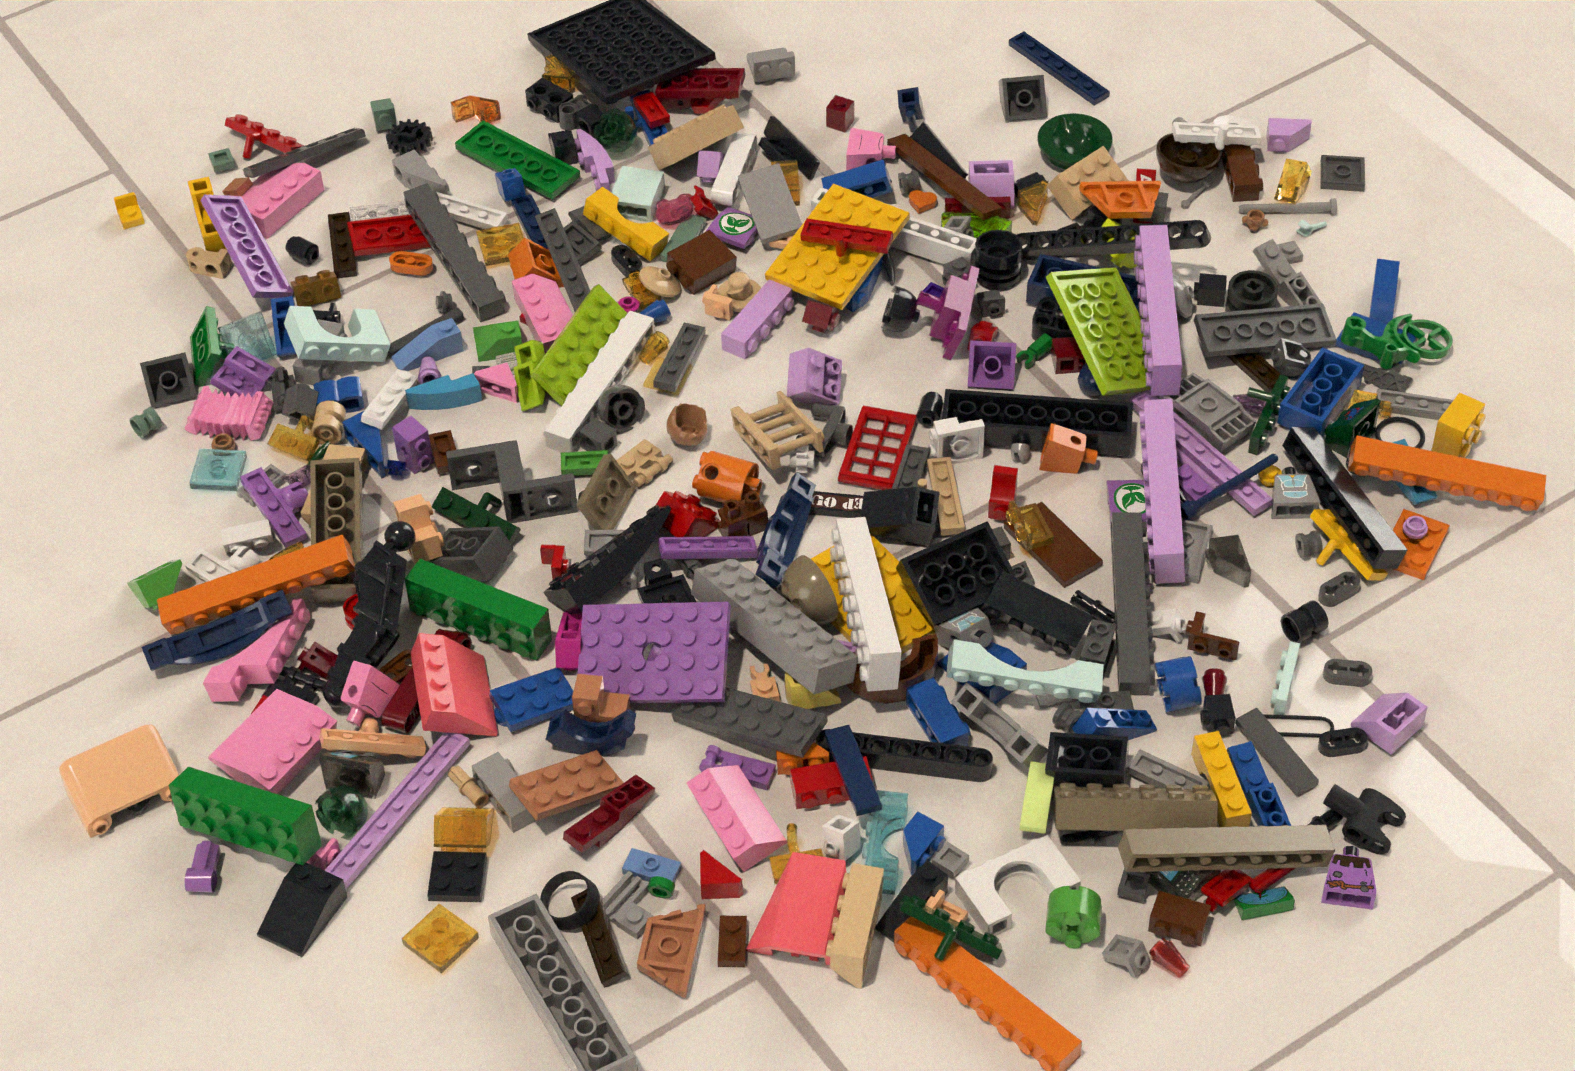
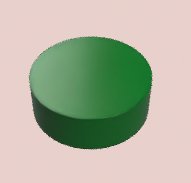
(661, 887)

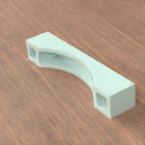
(973, 663)

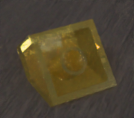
(463, 828)

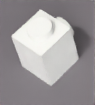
(841, 837)

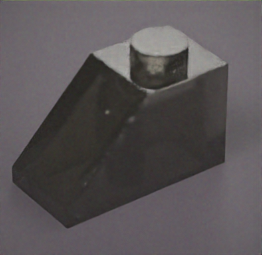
(1229, 559)

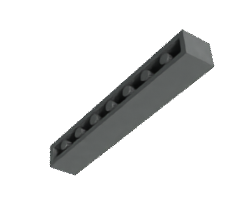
(454, 252)
(1130, 603)

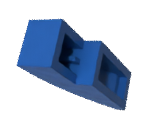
(1384, 290)
(279, 311)

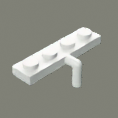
(1216, 133)

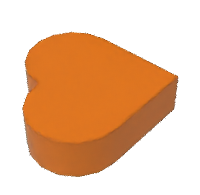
(922, 201)

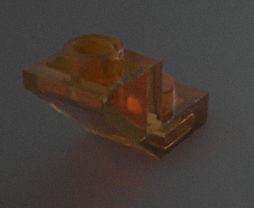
(472, 106)

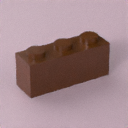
(1241, 172)

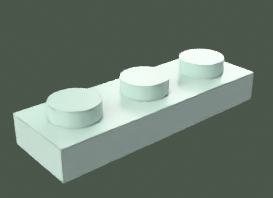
(1284, 678)

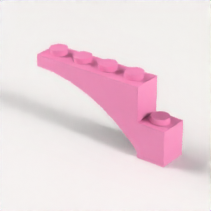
(261, 660)

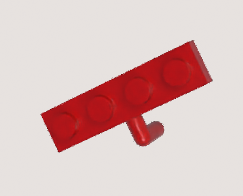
(257, 132)
(846, 236)

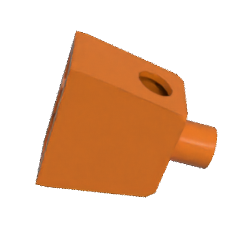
(1065, 451)

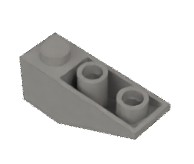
(414, 171)

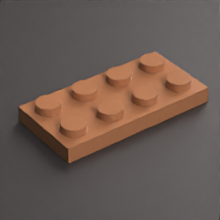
(565, 785)

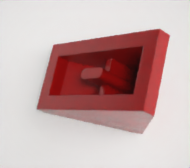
(718, 880)

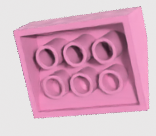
(281, 195)
(273, 742)

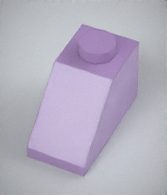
(1287, 133)
(709, 165)

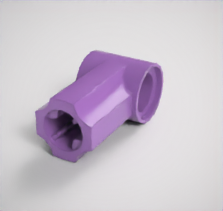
(203, 874)

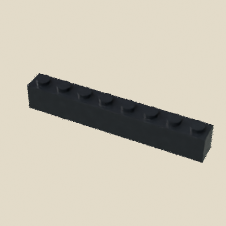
(1345, 498)

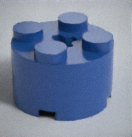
(1178, 683)

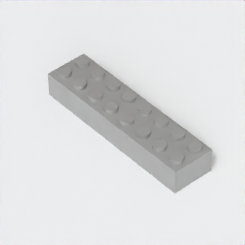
(776, 626)
(559, 988)

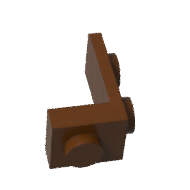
(1209, 643)

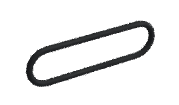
(1301, 717)

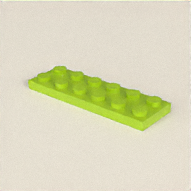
(578, 344)

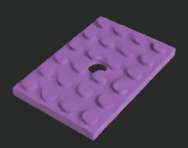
(691, 643)

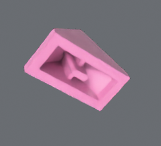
(498, 382)

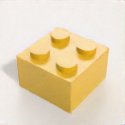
(1459, 426)

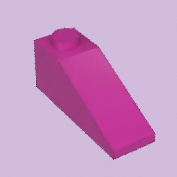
(568, 641)

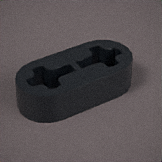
(631, 259)
(1342, 742)

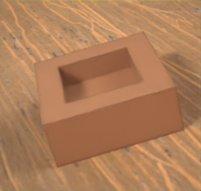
(238, 187)

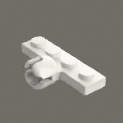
(210, 567)

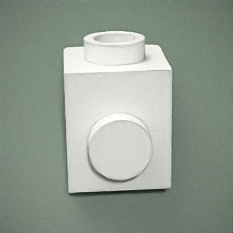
(1168, 622)

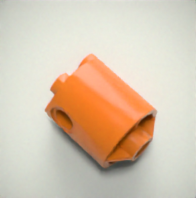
(726, 477)

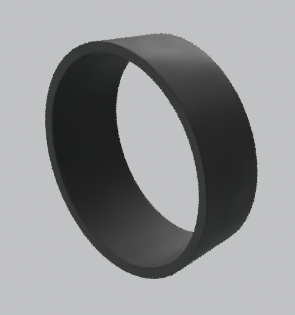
(586, 911)

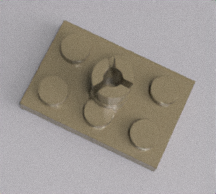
(605, 494)

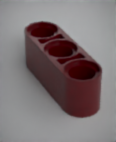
(403, 707)

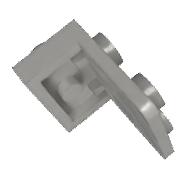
(771, 64)

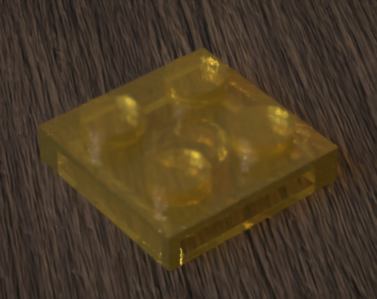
(498, 242)
(440, 938)

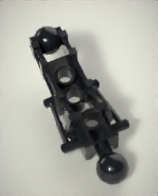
(379, 594)

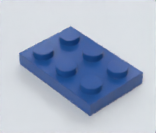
(533, 699)

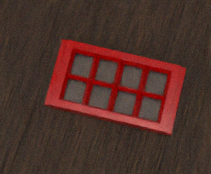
(876, 448)

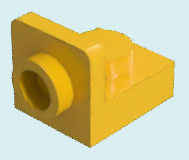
(128, 210)

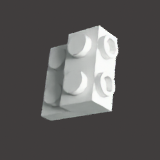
(959, 441)

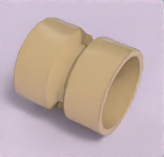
(328, 422)

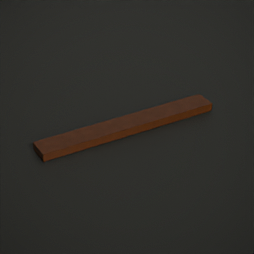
(945, 177)

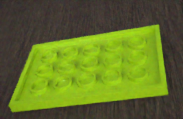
(1103, 327)

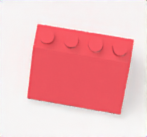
(452, 687)

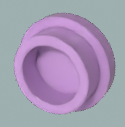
(1415, 527)

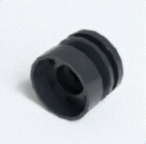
(999, 258)

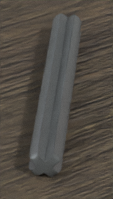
(456, 314)

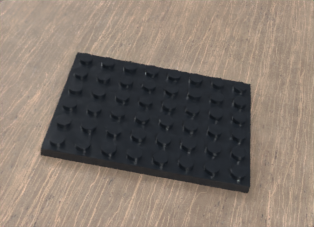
(621, 48)

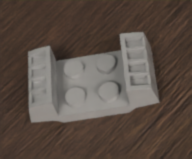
(1212, 411)

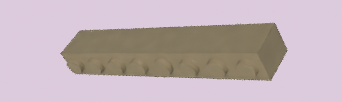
(1225, 848)

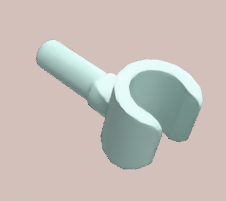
(1306, 228)

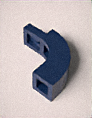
(584, 736)

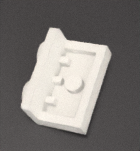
(251, 534)

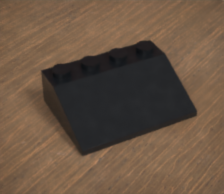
(954, 573)

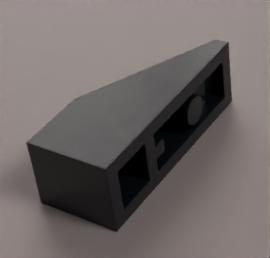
(924, 884)

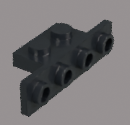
(784, 146)

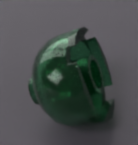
(616, 131)
(342, 810)

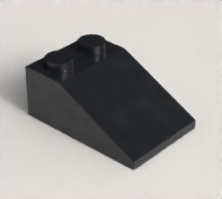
(1088, 758)
(302, 908)

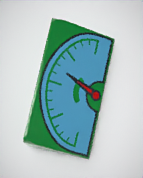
(1264, 903)

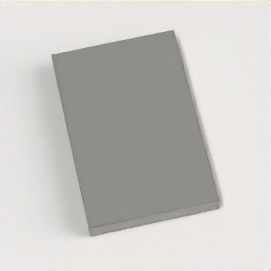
(1195, 541)

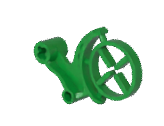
(1396, 347)

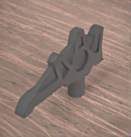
(1386, 378)

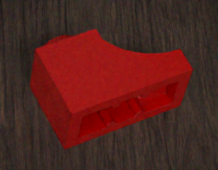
(1002, 491)

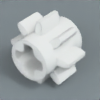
(802, 459)

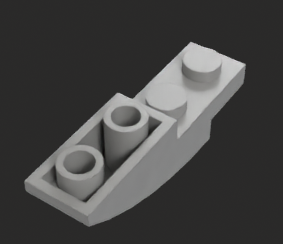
(1292, 287)

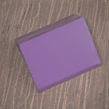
(991, 364)

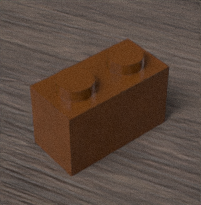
(1179, 918)

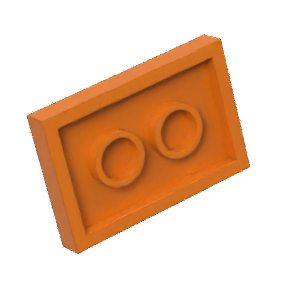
(1420, 551)

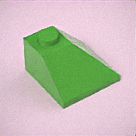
(496, 339)
(156, 583)

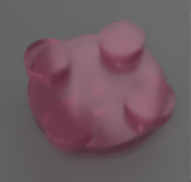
(675, 210)

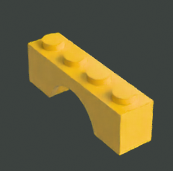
(209, 234)
(643, 238)
(1213, 761)

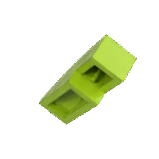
(528, 357)

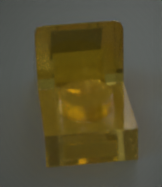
(557, 74)

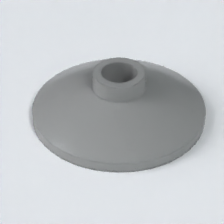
(1183, 297)

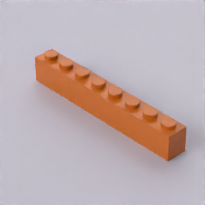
(1447, 473)
(245, 587)
(989, 996)

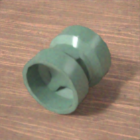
(145, 422)

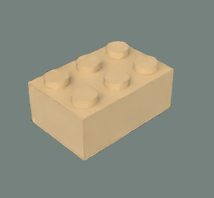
(1094, 168)

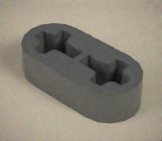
(1337, 587)
(1347, 672)

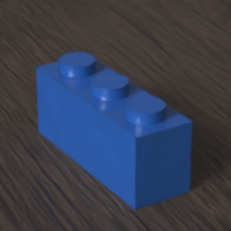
(867, 180)
(936, 714)

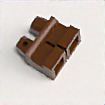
(743, 516)

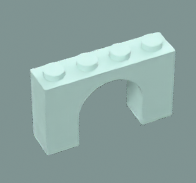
(314, 343)

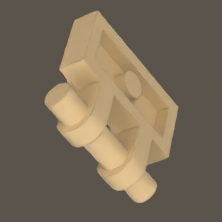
(641, 457)

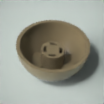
(809, 591)

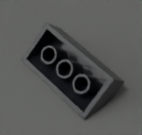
(1036, 613)

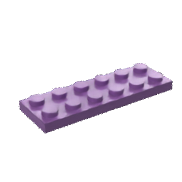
(246, 246)

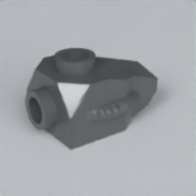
(1290, 357)

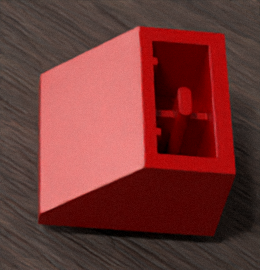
(687, 515)

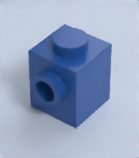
(510, 184)

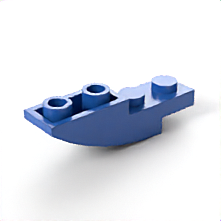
(1259, 793)

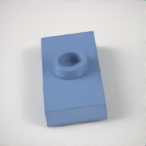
(649, 865)

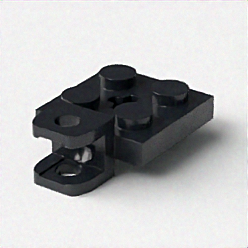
(662, 586)

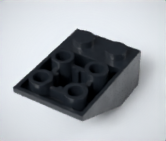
(902, 513)

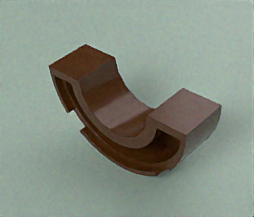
(915, 668)

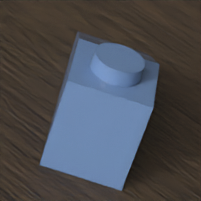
(436, 342)

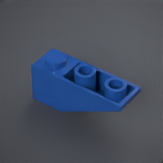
(1115, 722)

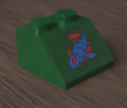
(1356, 421)

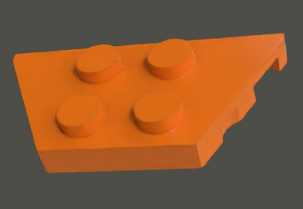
(1122, 198)

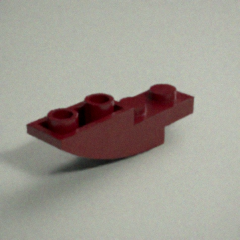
(613, 814)

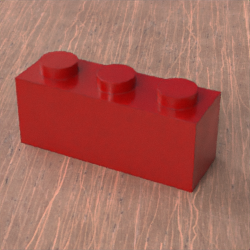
(818, 785)

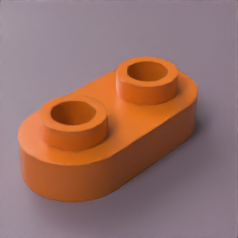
(411, 263)

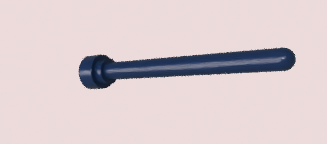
(1190, 509)

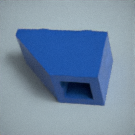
(921, 840)

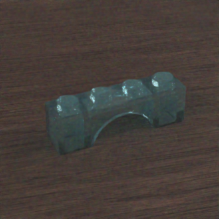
(884, 823)

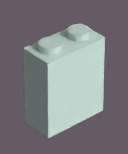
(638, 192)

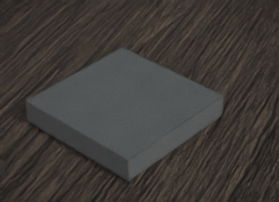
(1342, 173)

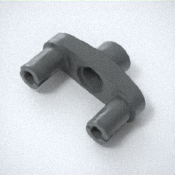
(835, 430)

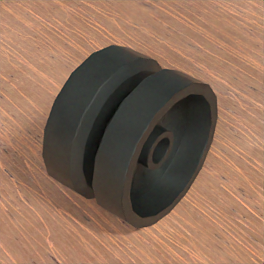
(1251, 291)

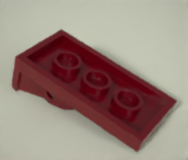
(700, 83)

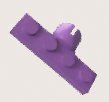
(277, 505)

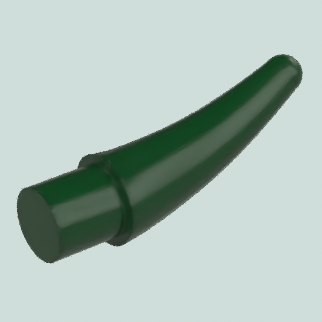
(319, 454)

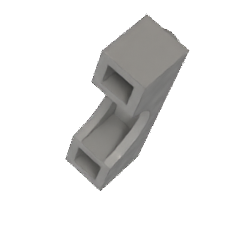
(999, 725)

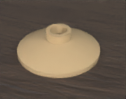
(659, 281)

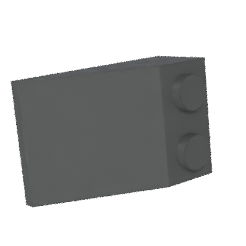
(474, 551)

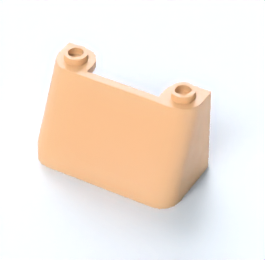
(117, 776)

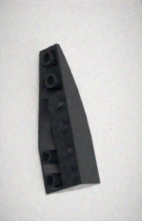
(607, 566)

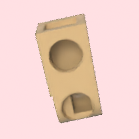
(208, 262)

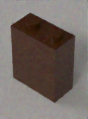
(701, 262)

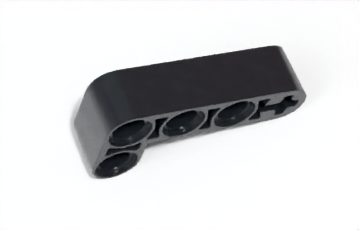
(1048, 321)

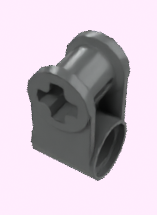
(568, 109)

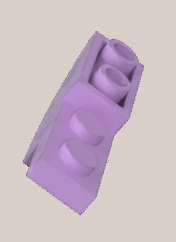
(594, 160)

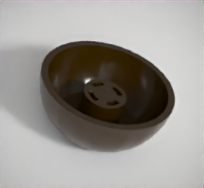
(1186, 161)

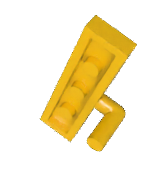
(1341, 540)

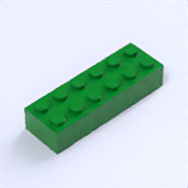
(478, 609)
(245, 815)

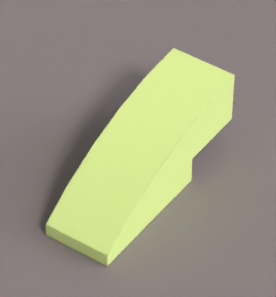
(1037, 799)

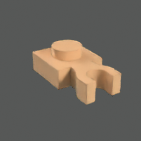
(763, 685)

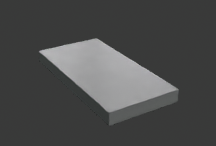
(770, 203)

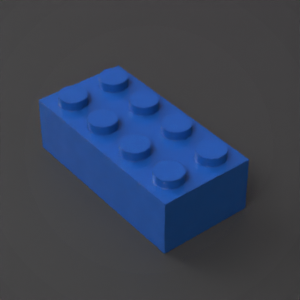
(1321, 392)

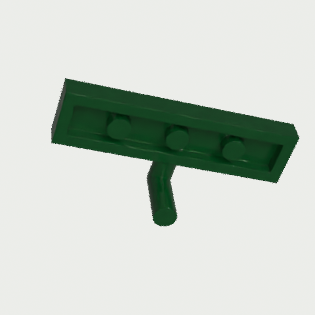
(1267, 418)
(472, 514)
(953, 930)

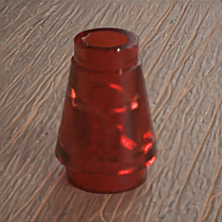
(1169, 957)

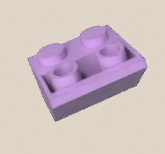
(993, 178)
(814, 377)
(1392, 720)

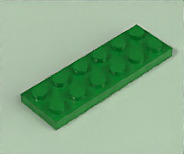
(504, 151)

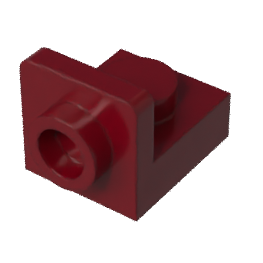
(317, 659)

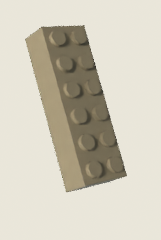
(336, 512)
(1131, 808)

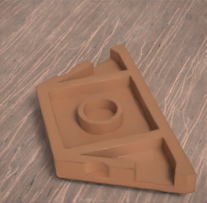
(671, 948)

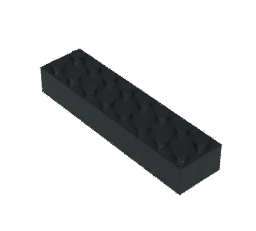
(1028, 418)

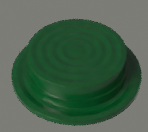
(1072, 137)

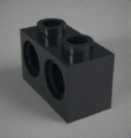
(546, 98)

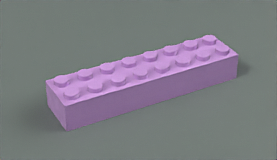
(1158, 310)
(1162, 491)

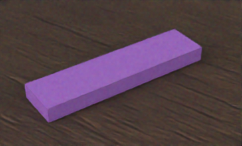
(707, 547)

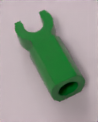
(1035, 350)

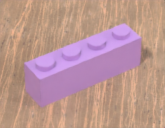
(757, 319)

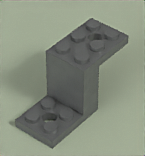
(520, 498)

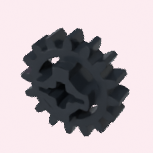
(409, 137)

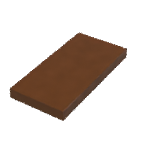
(1068, 556)

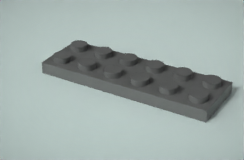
(1263, 328)
(755, 721)

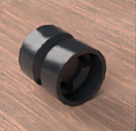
(1305, 621)

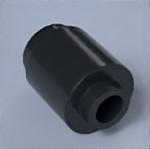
(1027, 181)
(302, 249)
(930, 408)

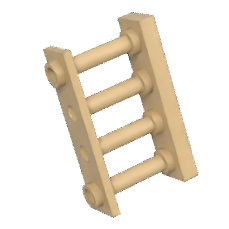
(763, 443)

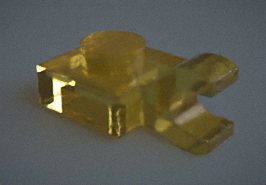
(1359, 396)

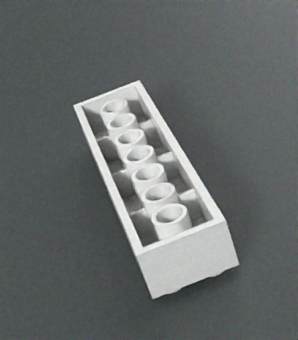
(866, 604)

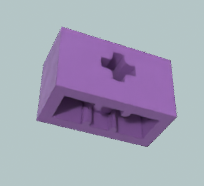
(412, 444)

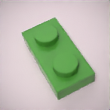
(581, 462)

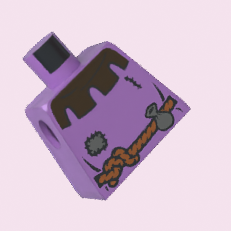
(1350, 880)

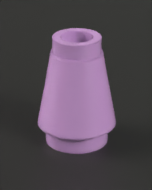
(428, 370)

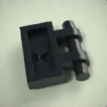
(288, 685)

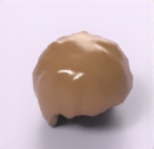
(687, 424)

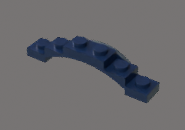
(784, 530)
(219, 637)

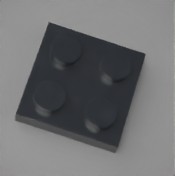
(457, 876)

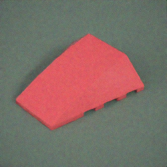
(801, 908)

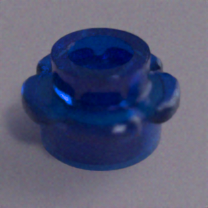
(396, 467)

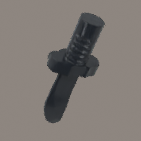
(1095, 835)

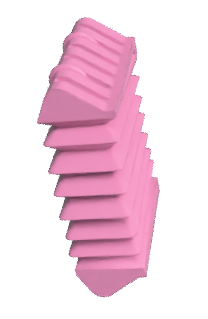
(229, 414)

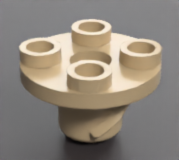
(740, 289)

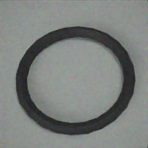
(1403, 419)

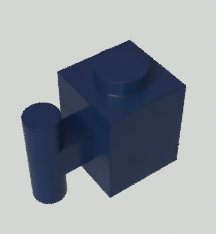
(910, 106)

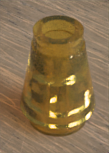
(654, 346)

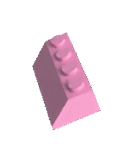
(542, 307)
(737, 814)

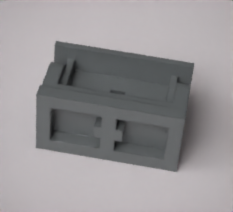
(1099, 643)

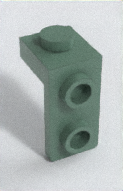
(383, 114)

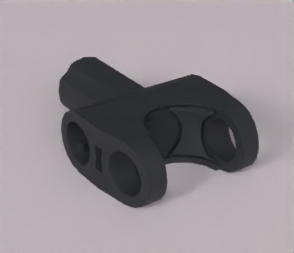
(1364, 815)

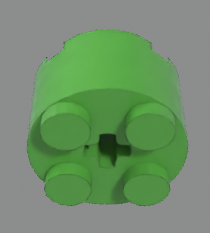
(1073, 915)

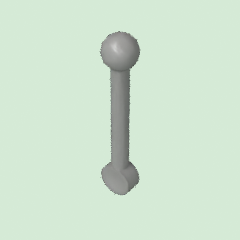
(1186, 203)

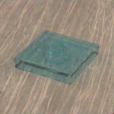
(250, 335)
(218, 469)

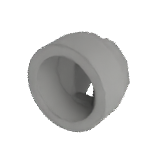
(1020, 451)

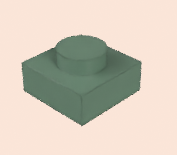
(221, 160)

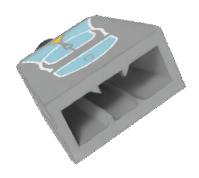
(1293, 495)
(968, 626)

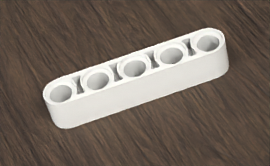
(735, 163)

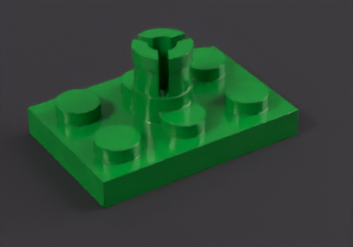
(206, 346)

